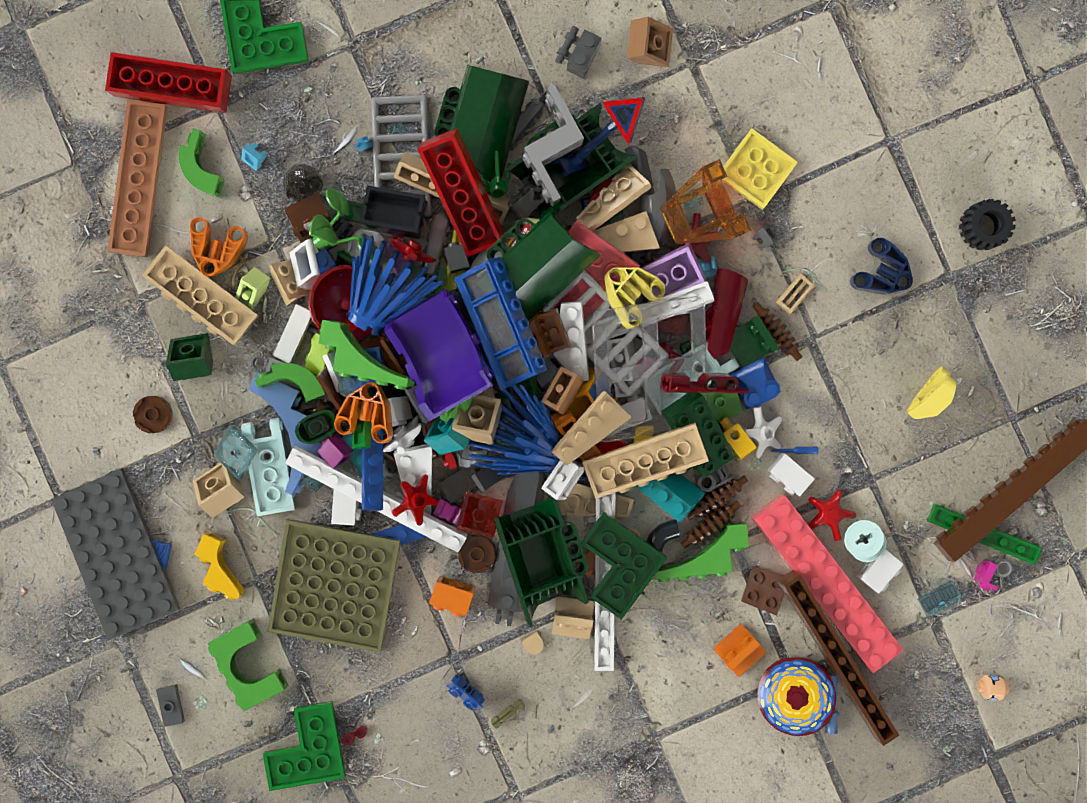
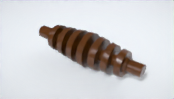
(777, 331)
(716, 497)
(710, 524)

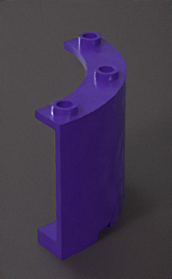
(440, 354)

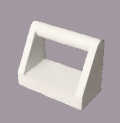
(305, 264)
(563, 479)

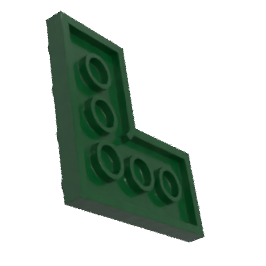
(631, 562)

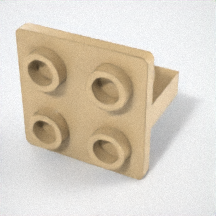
(286, 283)
(573, 618)

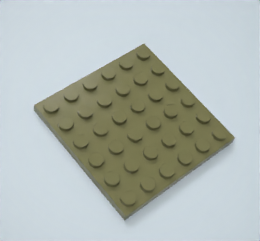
(334, 585)

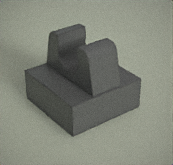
(766, 235)

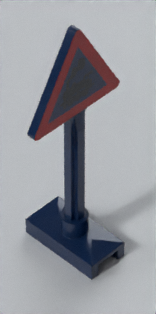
(624, 116)

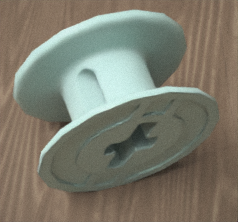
(873, 533)

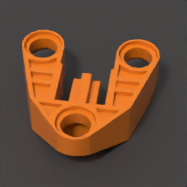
(201, 244)
(381, 414)

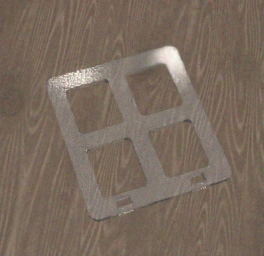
(651, 368)

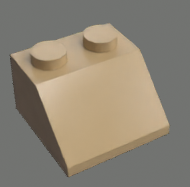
(479, 420)
(217, 490)

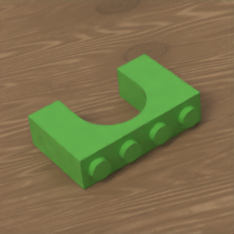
(246, 691)

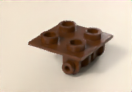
(303, 210)
(763, 590)

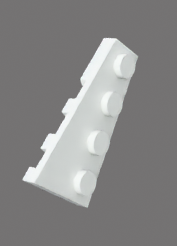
(575, 356)
(413, 465)

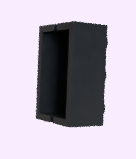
(393, 212)

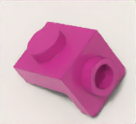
(984, 574)

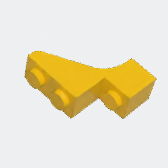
(219, 575)

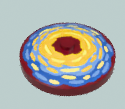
(796, 696)

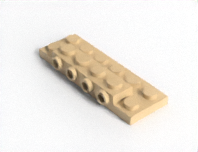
(200, 296)
(645, 461)

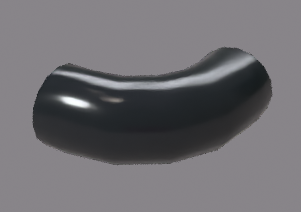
(663, 533)

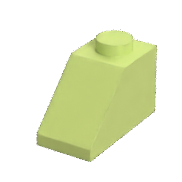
(252, 287)

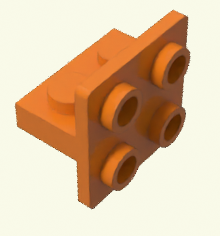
(739, 650)

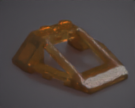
(720, 204)

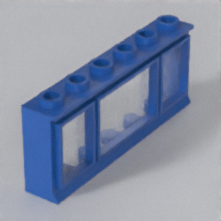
(500, 323)

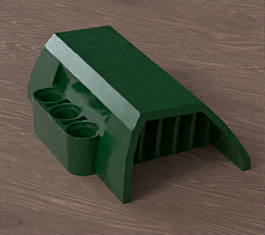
(484, 115)
(604, 163)
(541, 260)
(540, 555)

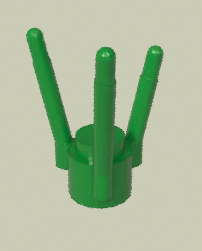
(497, 187)

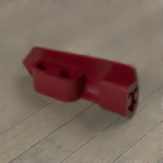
(725, 311)
(681, 384)

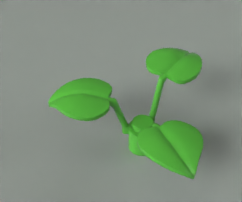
(322, 230)

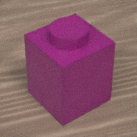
(335, 451)

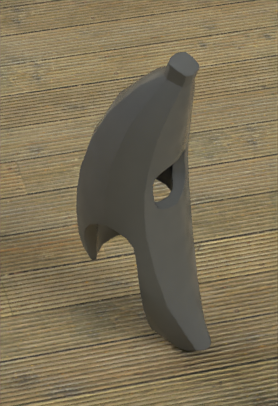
(652, 201)

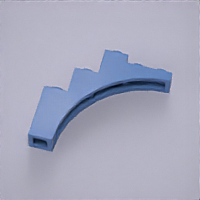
(284, 401)

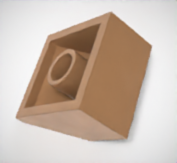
(649, 42)

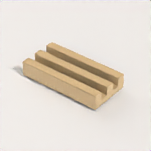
(784, 305)

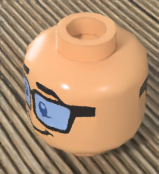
(993, 687)

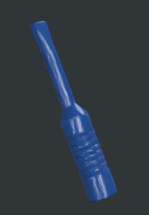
(799, 450)

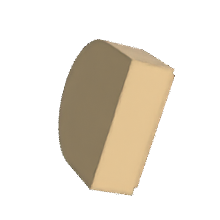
(533, 643)

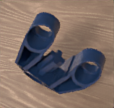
(892, 256)

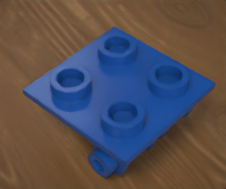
(471, 702)

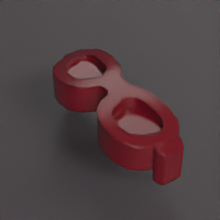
(349, 738)

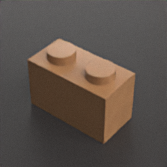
(562, 390)

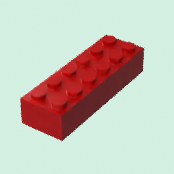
(168, 82)
(461, 191)

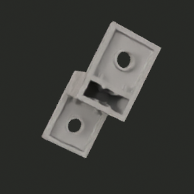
(552, 145)

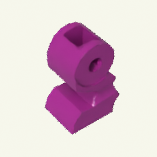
(448, 511)

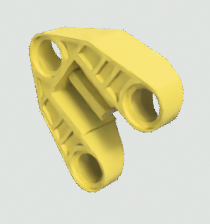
(630, 286)
(934, 395)

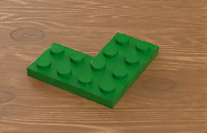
(256, 47)
(316, 757)

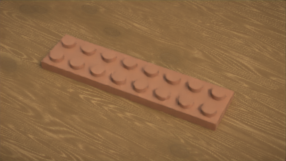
(137, 178)

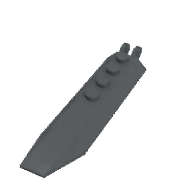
(523, 493)

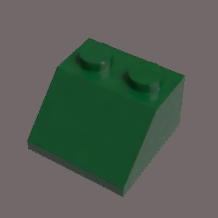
(189, 357)

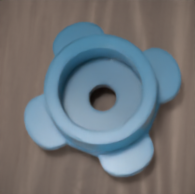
(363, 143)

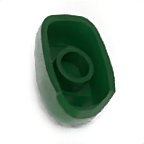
(315, 427)

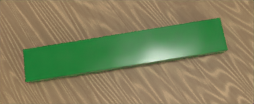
(995, 539)

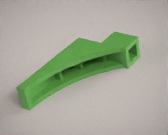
(354, 360)
(712, 559)

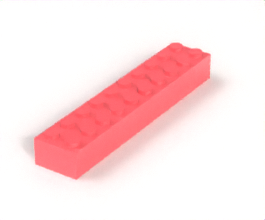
(827, 583)

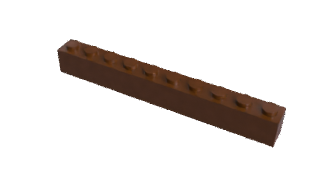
(1014, 491)
(838, 657)

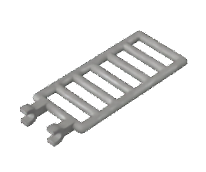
(377, 138)
(596, 288)

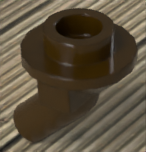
(320, 405)

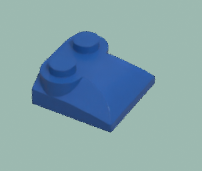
(759, 381)

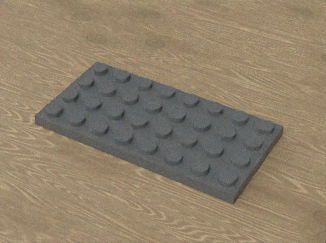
(115, 554)

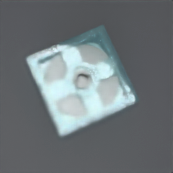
(235, 452)

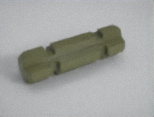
(507, 713)

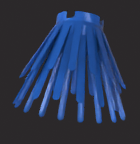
(386, 302)
(535, 446)

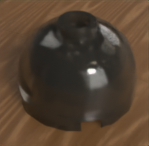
(301, 182)

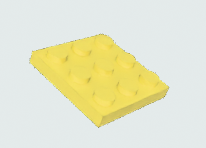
(757, 169)

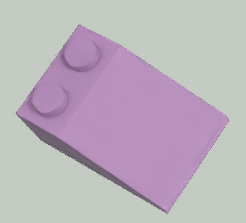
(676, 270)

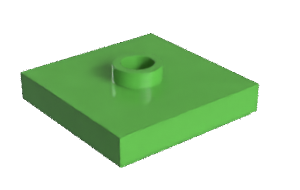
(724, 404)

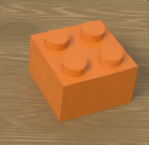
(452, 596)

